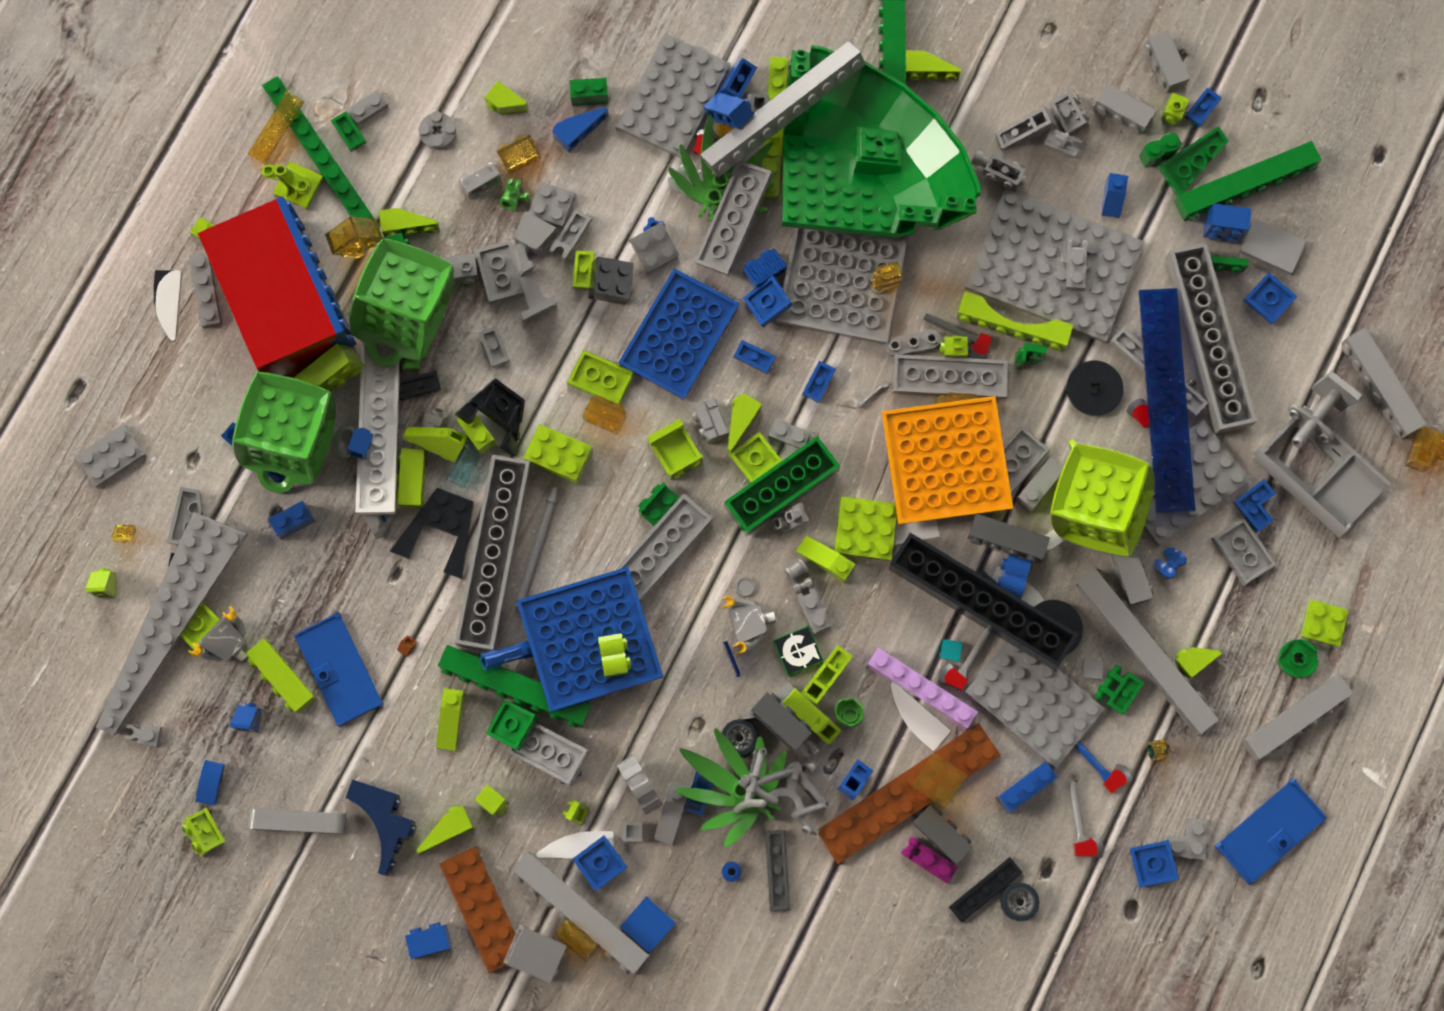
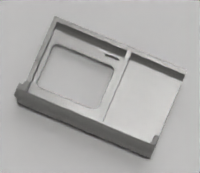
(1341, 491)

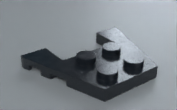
(500, 406)

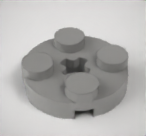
(437, 140)

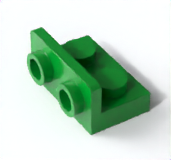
(1031, 353)
(657, 504)

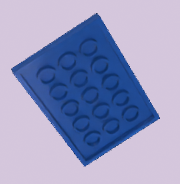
(679, 334)

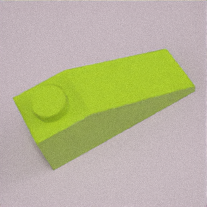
(743, 414)
(826, 559)
(450, 719)
(449, 827)

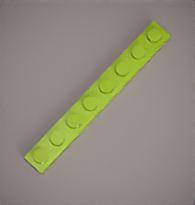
(772, 162)

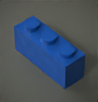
(729, 110)
(1026, 787)

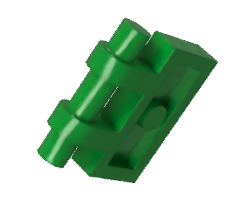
(1123, 694)

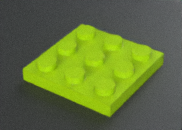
(866, 528)

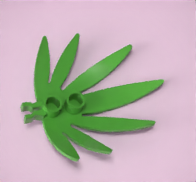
(713, 187)
(728, 782)

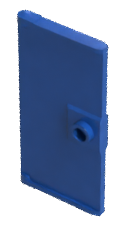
(338, 669)
(1270, 831)

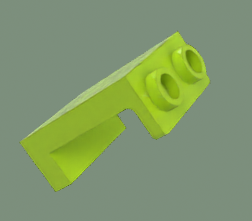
(675, 449)

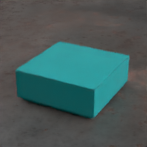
(951, 650)

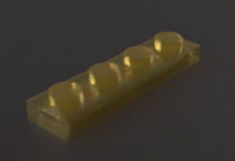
(275, 127)

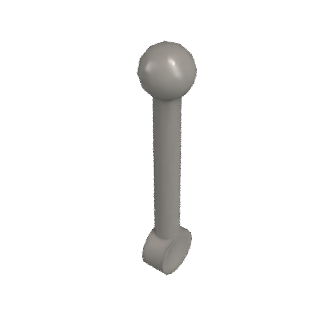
(884, 384)

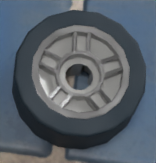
(744, 729)
(1030, 901)

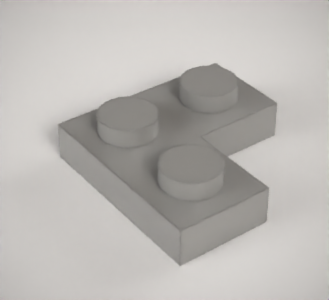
(1194, 843)

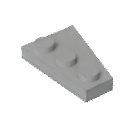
(187, 503)

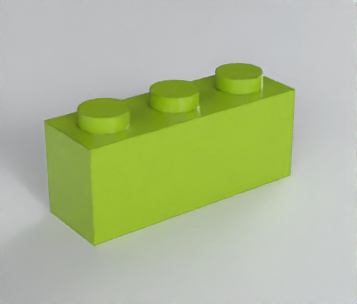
(411, 478)

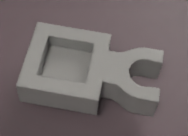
(146, 735)

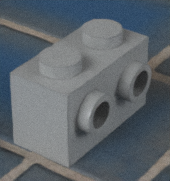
(464, 268)

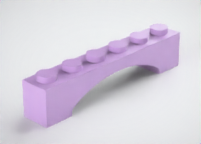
(930, 693)

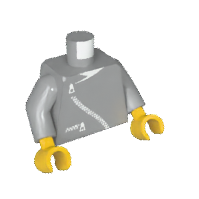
(747, 622)
(223, 640)

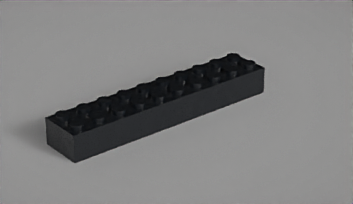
(983, 601)

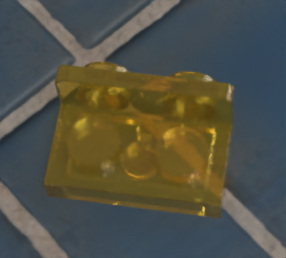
(575, 939)

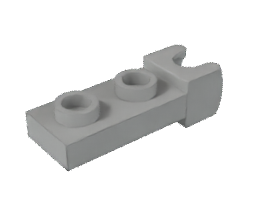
(570, 234)

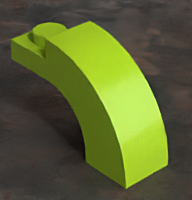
(827, 674)

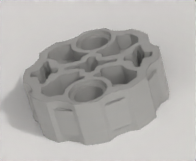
(639, 785)

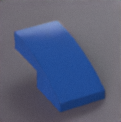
(209, 782)
(695, 806)

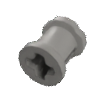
(796, 570)

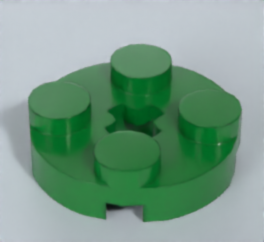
(1287, 662)

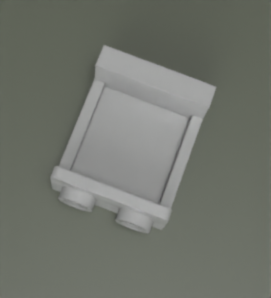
(535, 954)

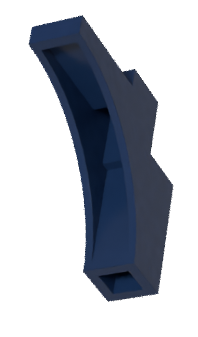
(391, 828)

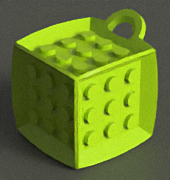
(1102, 499)

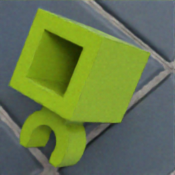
(954, 347)

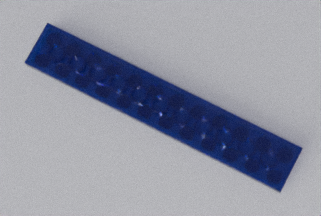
(1166, 400)

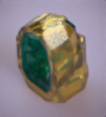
(1158, 750)

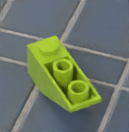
(927, 66)
(405, 222)
(440, 441)
(812, 716)

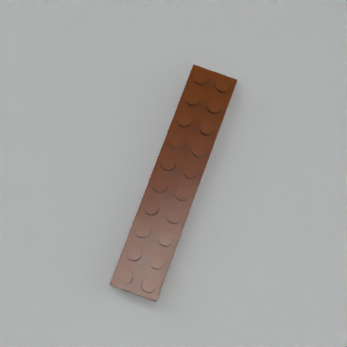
(898, 800)

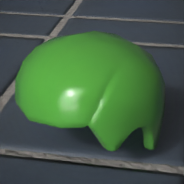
(849, 712)

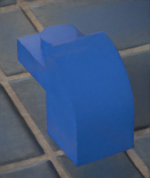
(855, 780)

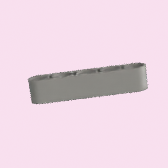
(297, 821)

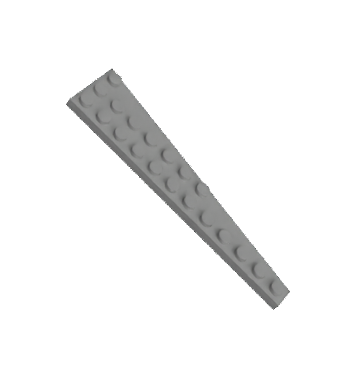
(189, 578)

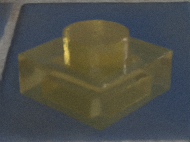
(123, 533)

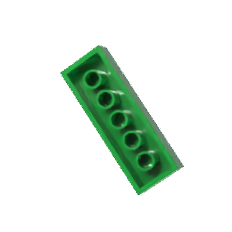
(781, 486)

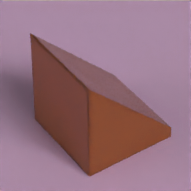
(406, 645)

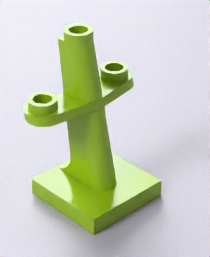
(294, 183)

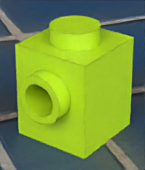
(1175, 109)

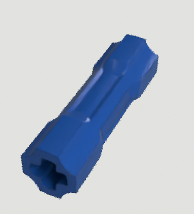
(496, 658)

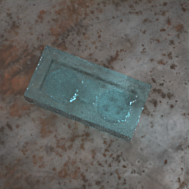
(464, 466)

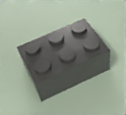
(781, 721)

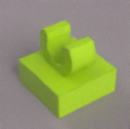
(576, 812)

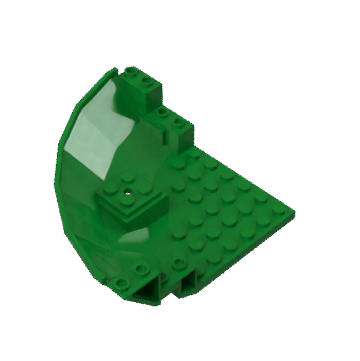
(849, 184)

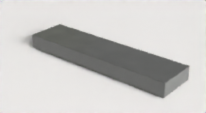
(777, 870)

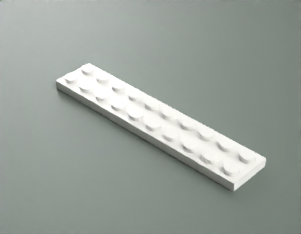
(380, 416)

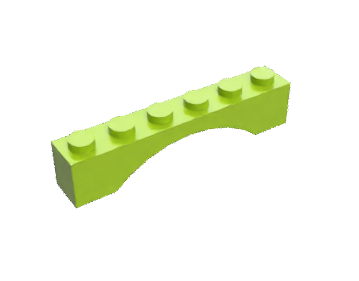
(976, 310)

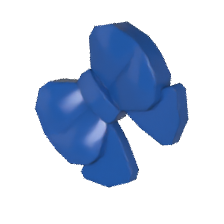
(1176, 559)

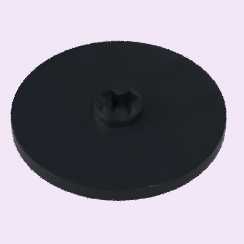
(1080, 385)
(1064, 614)

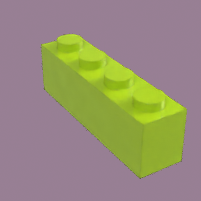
(281, 676)

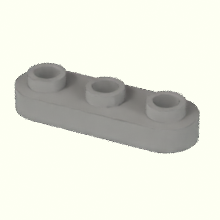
(904, 346)

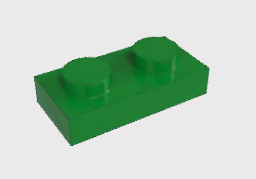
(348, 131)
(1235, 265)

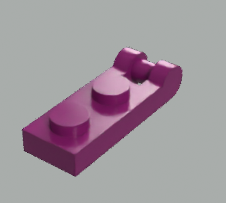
(929, 860)

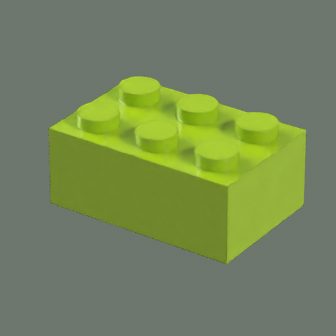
(332, 368)
(558, 454)

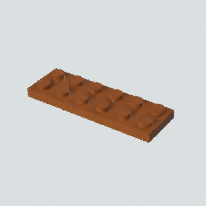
(480, 906)

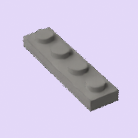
(205, 290)

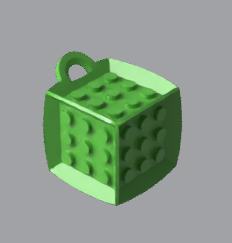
(400, 301)
(284, 430)

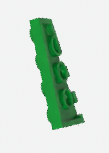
(1191, 161)

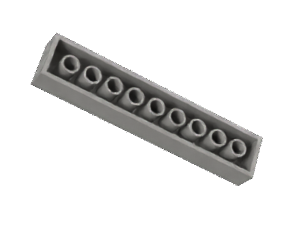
(1211, 339)
(493, 553)

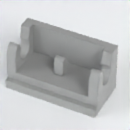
(480, 180)

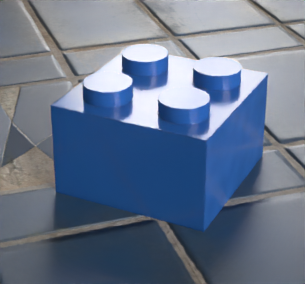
(1227, 223)

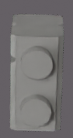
(710, 420)

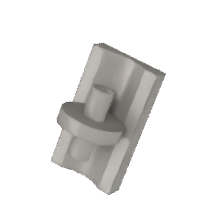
(1062, 143)
(790, 518)

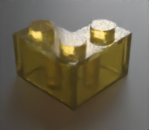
(1424, 447)

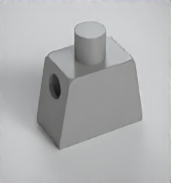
(534, 233)

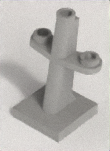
(536, 302)
(1335, 394)

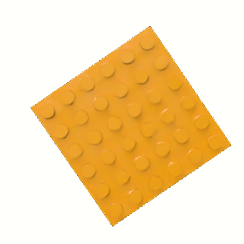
(946, 460)

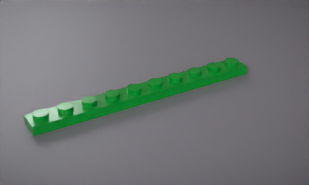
(320, 155)

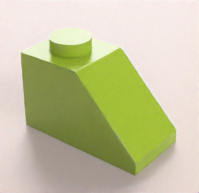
(504, 100)
(101, 583)
(1194, 660)

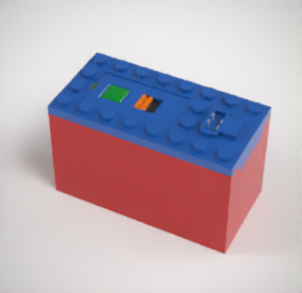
(276, 288)

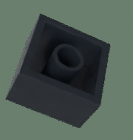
(611, 280)

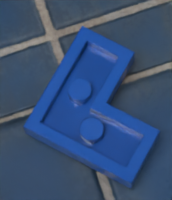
(1251, 505)

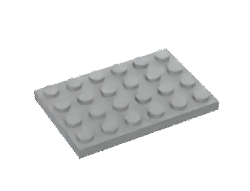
(672, 95)
(1214, 479)
(1035, 703)

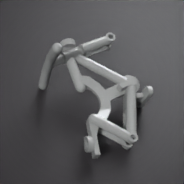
(795, 774)

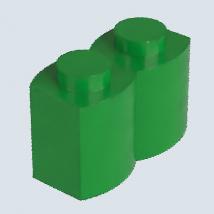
(1160, 150)

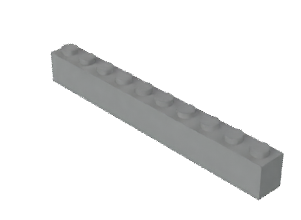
(783, 109)
(1145, 651)

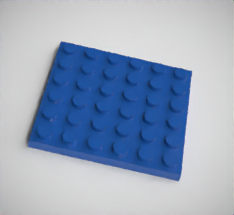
(565, 633)

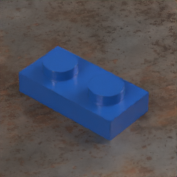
(1203, 107)
(754, 357)
(819, 382)

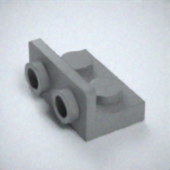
(1070, 112)

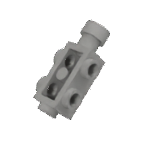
(1005, 170)

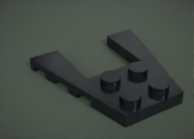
(445, 513)

